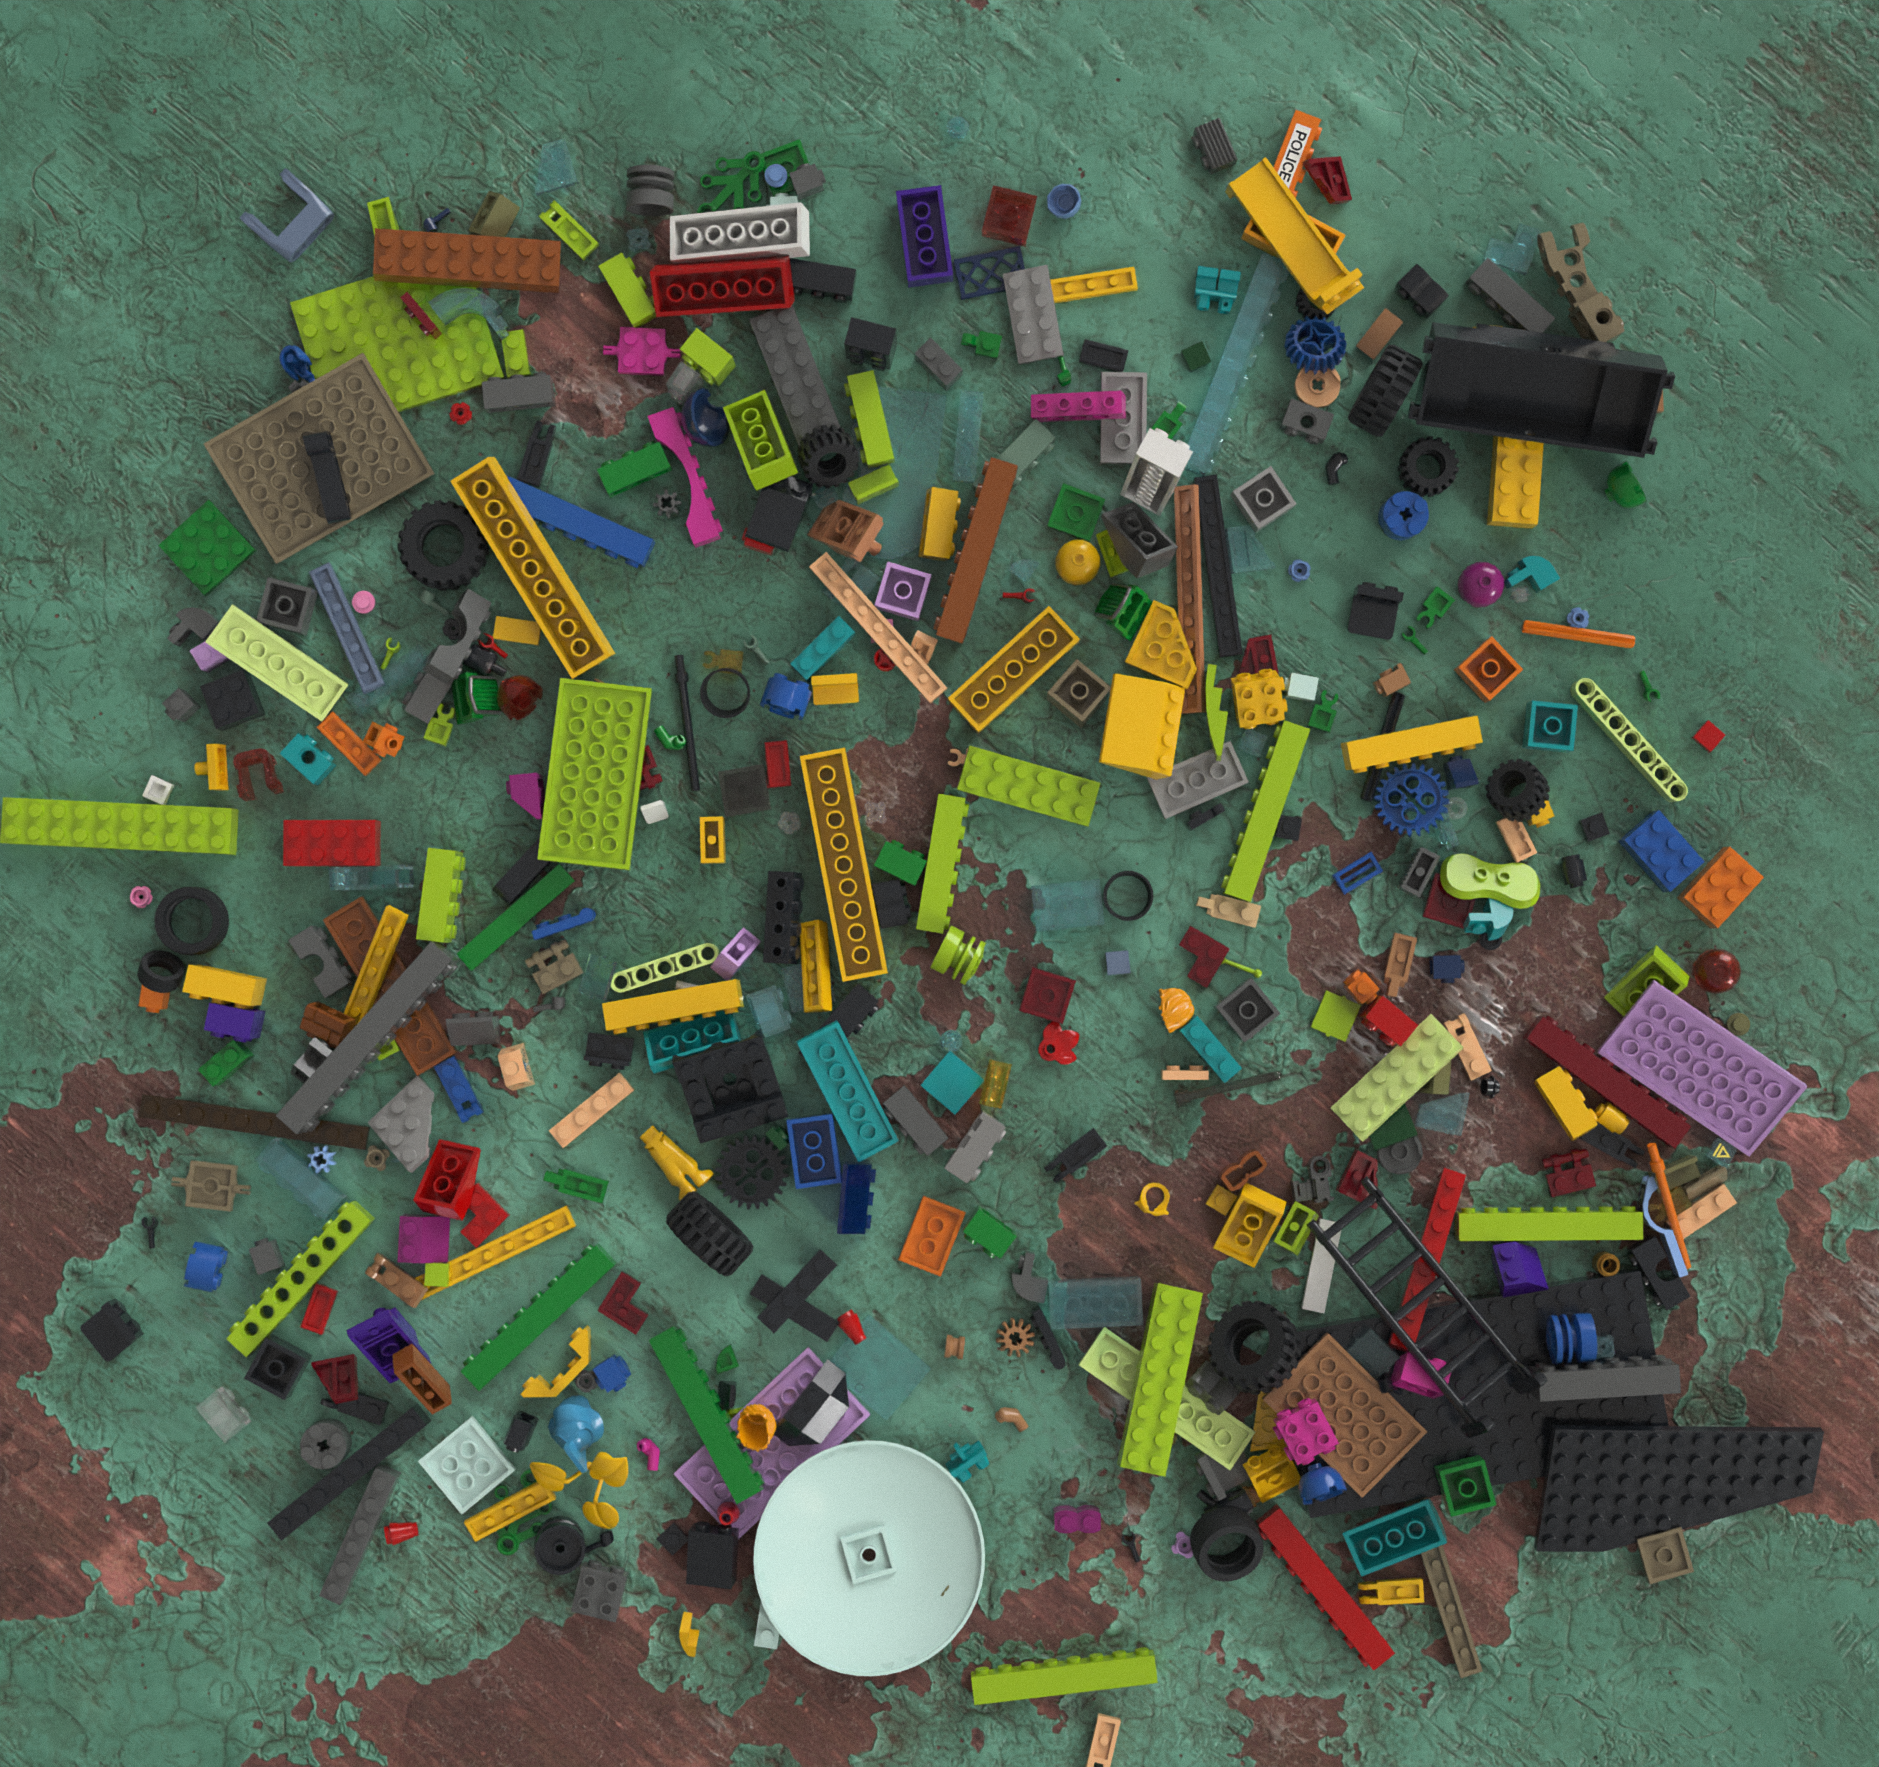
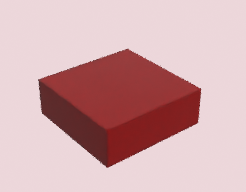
(1708, 736)

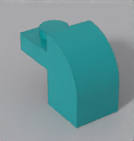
(1537, 571)
(1493, 920)

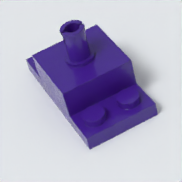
(383, 1336)

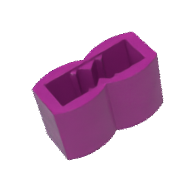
(1070, 1519)

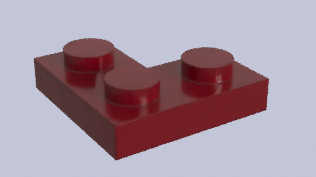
(1209, 954)
(618, 1305)

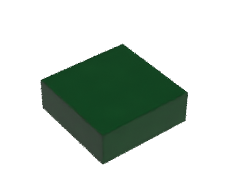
(1196, 356)

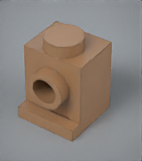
(1391, 681)

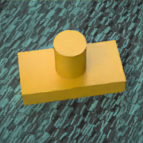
(214, 767)

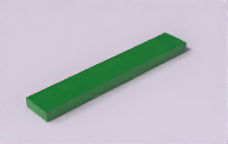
(515, 917)

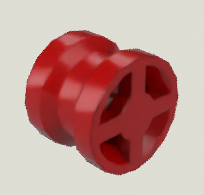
(879, 658)

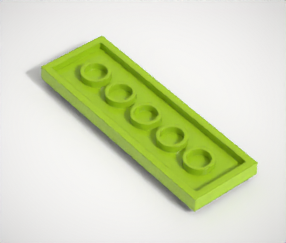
(1028, 786)

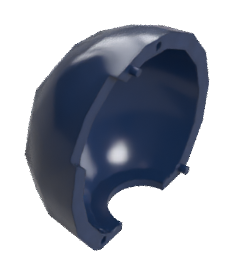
(704, 421)

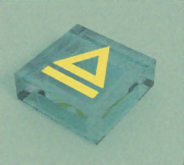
(1721, 1152)

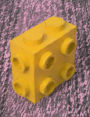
(1258, 698)

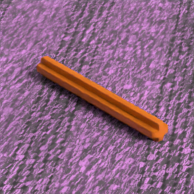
(1578, 634)

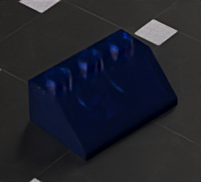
(855, 1198)

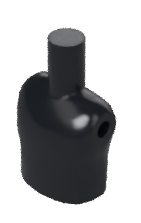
(484, 662)

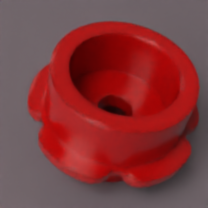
(460, 419)

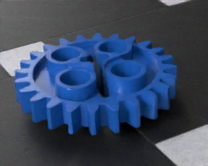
(1396, 813)

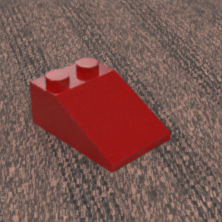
(449, 1180)

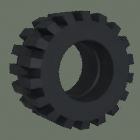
(1444, 457)
(831, 471)
(1528, 801)

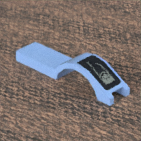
(1667, 1236)

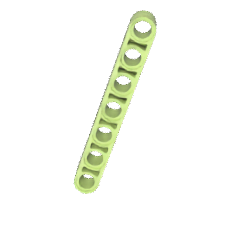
(1639, 742)

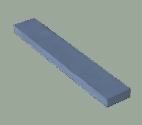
(347, 628)

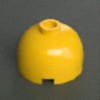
(1077, 562)

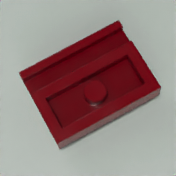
(415, 310)

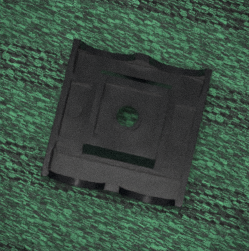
(740, 1104)

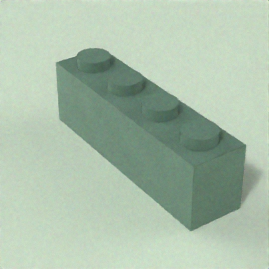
(1026, 450)

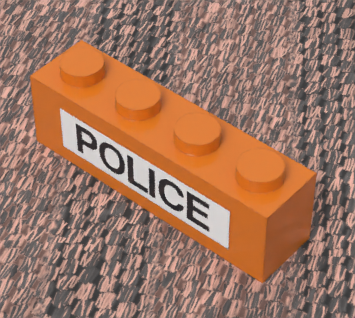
(1297, 148)

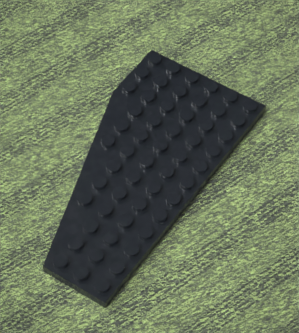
(1641, 1480)

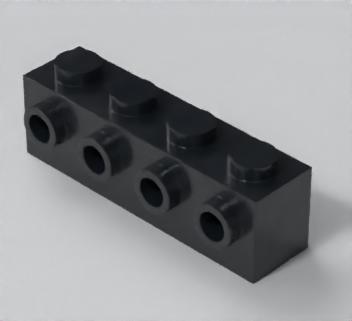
(783, 917)

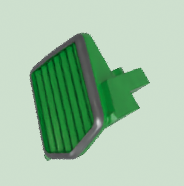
(1123, 608)
(475, 697)

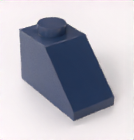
(1459, 773)

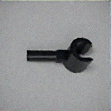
(150, 1230)
(1387, 1386)
(606, 1539)
(1132, 1547)

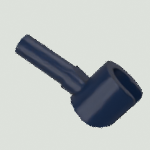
(430, 223)

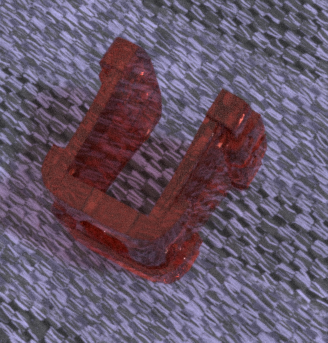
(253, 757)

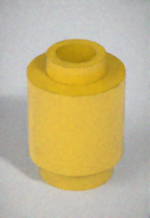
(1611, 1118)

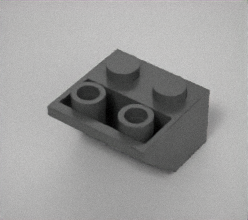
(475, 1030)

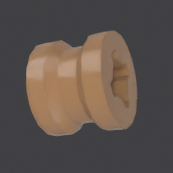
(954, 1347)

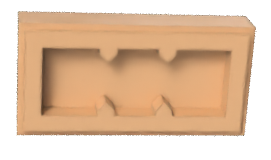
(1516, 839)

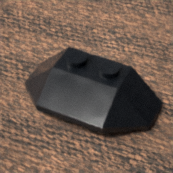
(816, 1408)

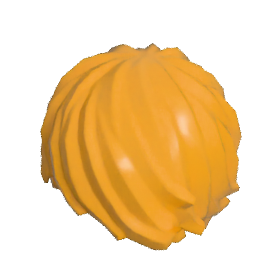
(1175, 1008)
(756, 1427)

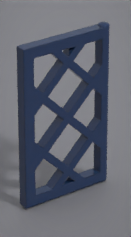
(976, 259)

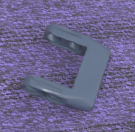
(302, 229)

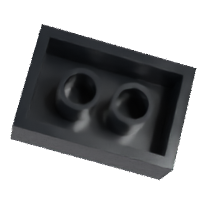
(870, 344)

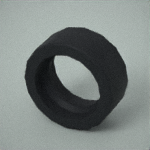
(156, 982)

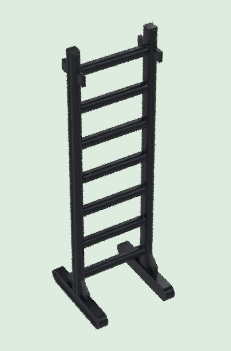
(1526, 1381)

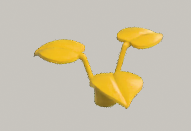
(604, 1467)

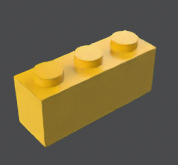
(939, 524)
(1566, 1103)

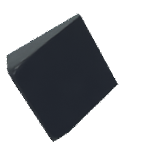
(727, 1393)

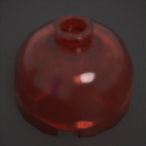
(517, 696)
(1717, 971)

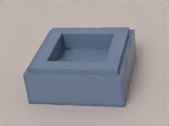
(1117, 962)

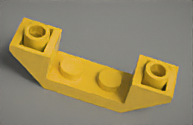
(541, 1388)

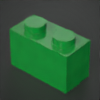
(900, 862)
(226, 1062)

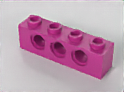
(1078, 406)

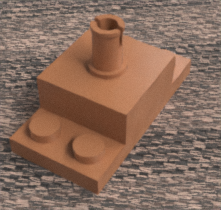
(848, 530)

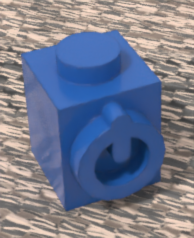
(612, 1373)

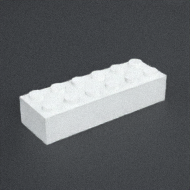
(740, 234)

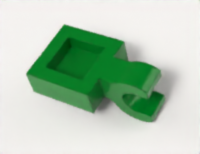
(986, 344)
(1169, 422)

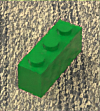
(634, 468)

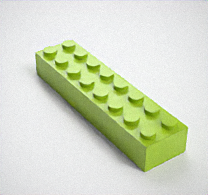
(1159, 1379)

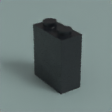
(712, 1555)

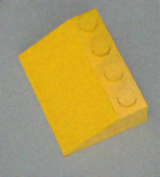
(1142, 726)

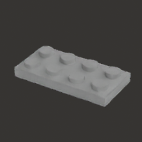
(1033, 314)
(1123, 437)
(1198, 781)

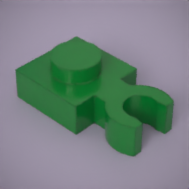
(1436, 605)
(1322, 715)

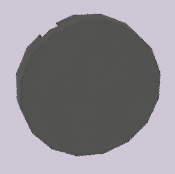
(1401, 1157)

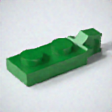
(578, 1184)

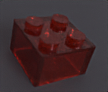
(1009, 216)

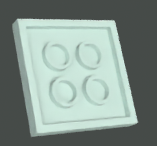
(467, 1465)

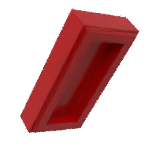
(777, 764)
(319, 1309)

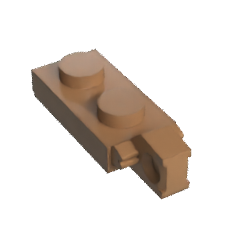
(1398, 962)

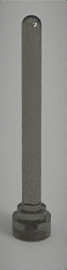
(1183, 1097)

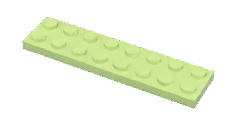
(1216, 1435)

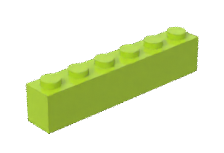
(940, 864)

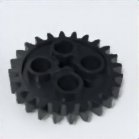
(738, 1156)

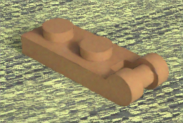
(397, 1280)

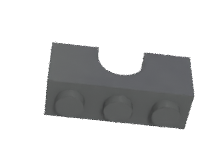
(334, 976)

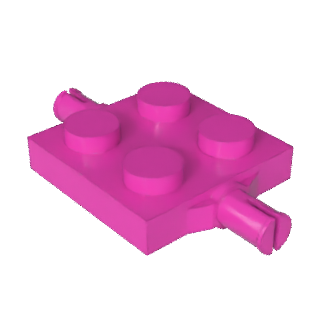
(642, 351)

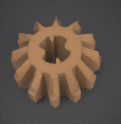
(1023, 1334)

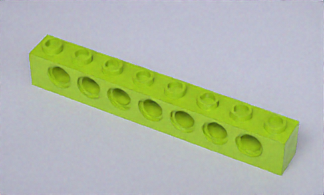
(248, 1342)

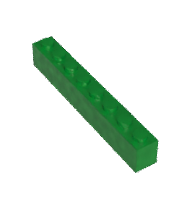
(538, 1317)
(707, 1414)

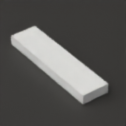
(1319, 1273)

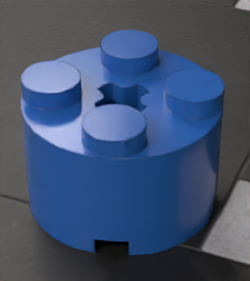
(1415, 510)
(786, 696)
(204, 1267)

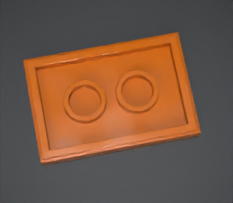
(932, 1236)

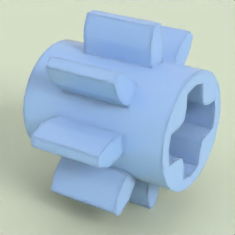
(315, 1162)

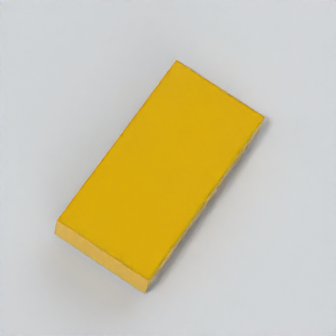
(517, 630)

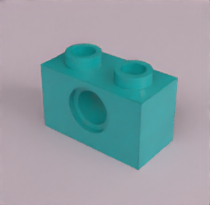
(296, 752)

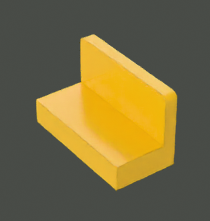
(835, 689)

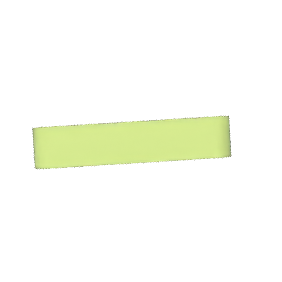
(653, 967)

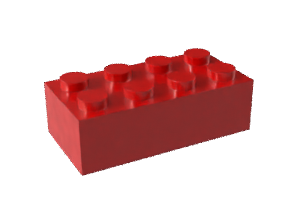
(331, 843)

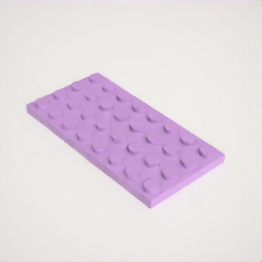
(1701, 1068)
(778, 1459)

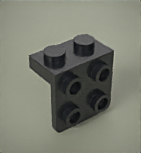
(1374, 610)
(111, 1330)

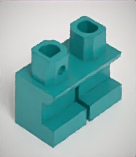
(1224, 294)

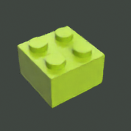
(707, 357)

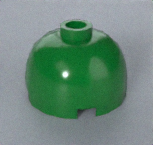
(1624, 487)

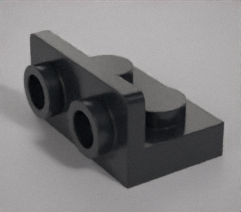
(610, 1050)

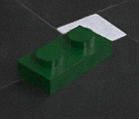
(778, 1136)

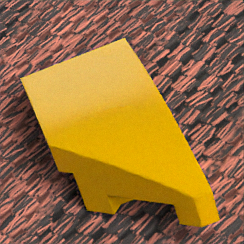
(688, 1636)

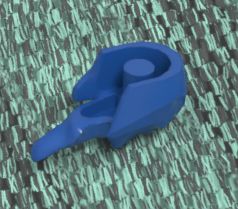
(296, 363)

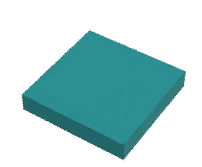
(952, 1082)

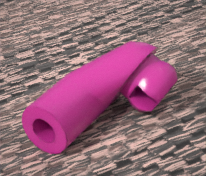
(649, 1448)

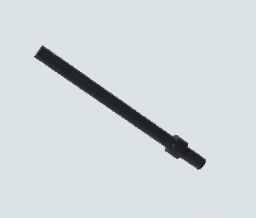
(681, 679)

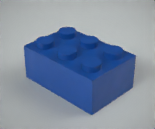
(1661, 851)
(814, 1150)

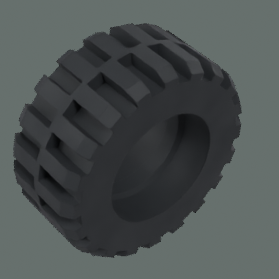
(1385, 390)
(421, 525)
(709, 1234)
(1276, 1362)

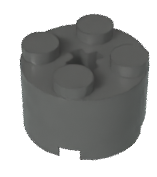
(337, 1439)

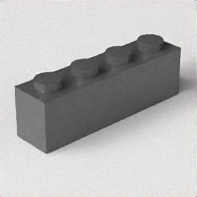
(1508, 298)

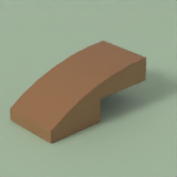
(1379, 333)

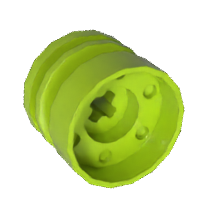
(958, 955)

